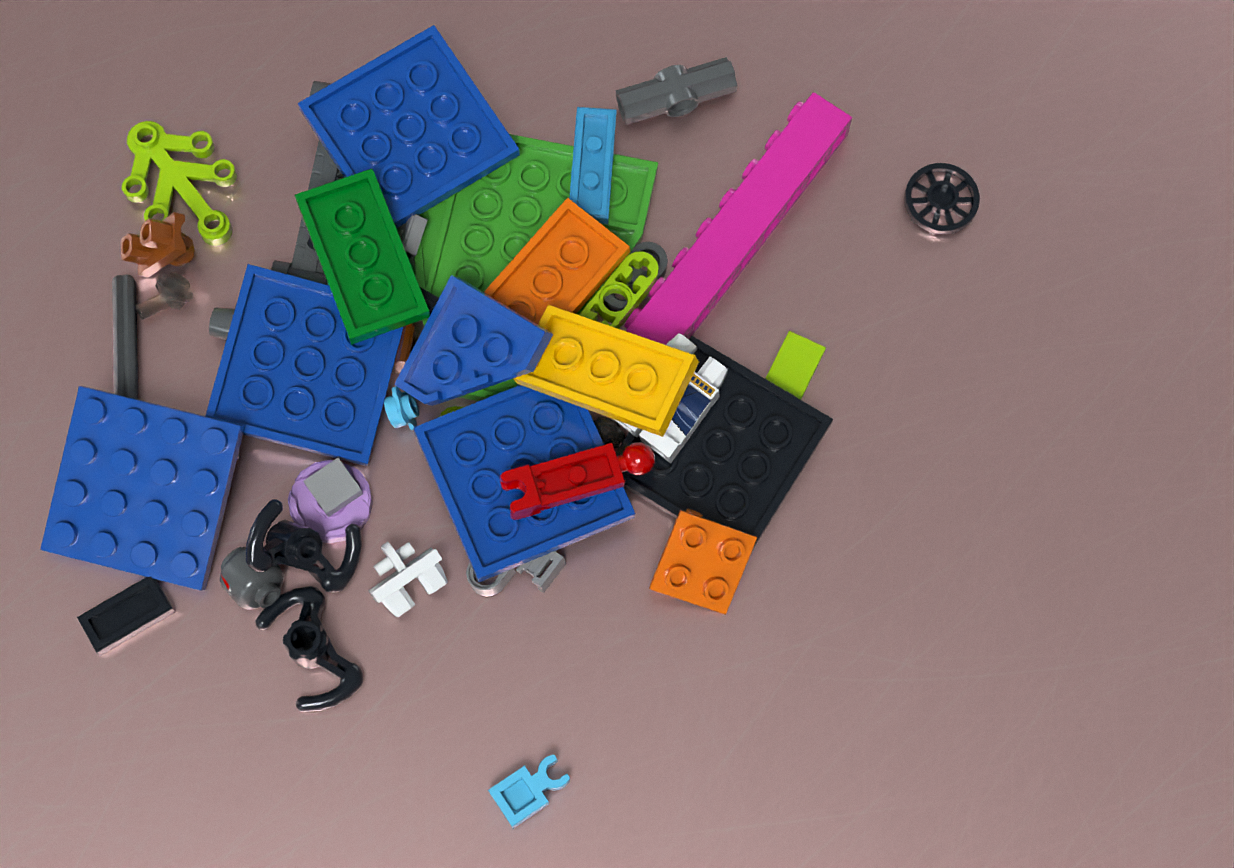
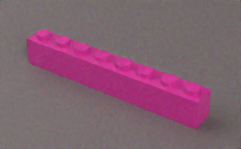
(743, 223)

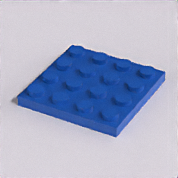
(411, 122)
(296, 373)
(498, 434)
(142, 488)

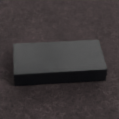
(125, 615)

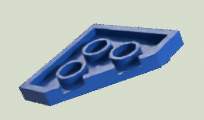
(470, 346)

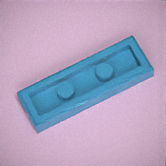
(593, 161)

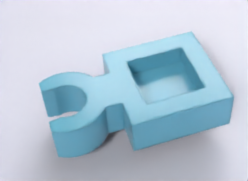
(522, 794)

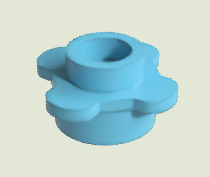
(401, 409)

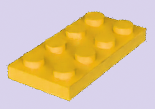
(610, 371)

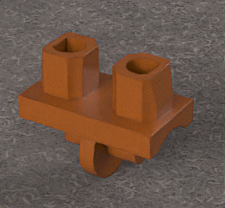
(158, 245)

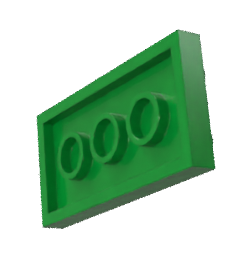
(362, 256)

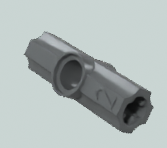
(676, 90)

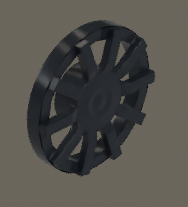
(941, 198)

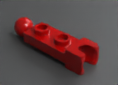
(574, 477)

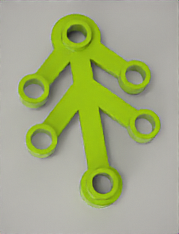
(176, 175)

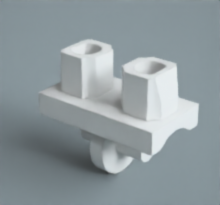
(391, 589)

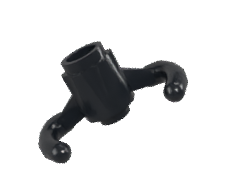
(300, 548)
(311, 646)

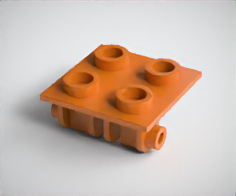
(702, 562)

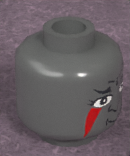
(247, 586)

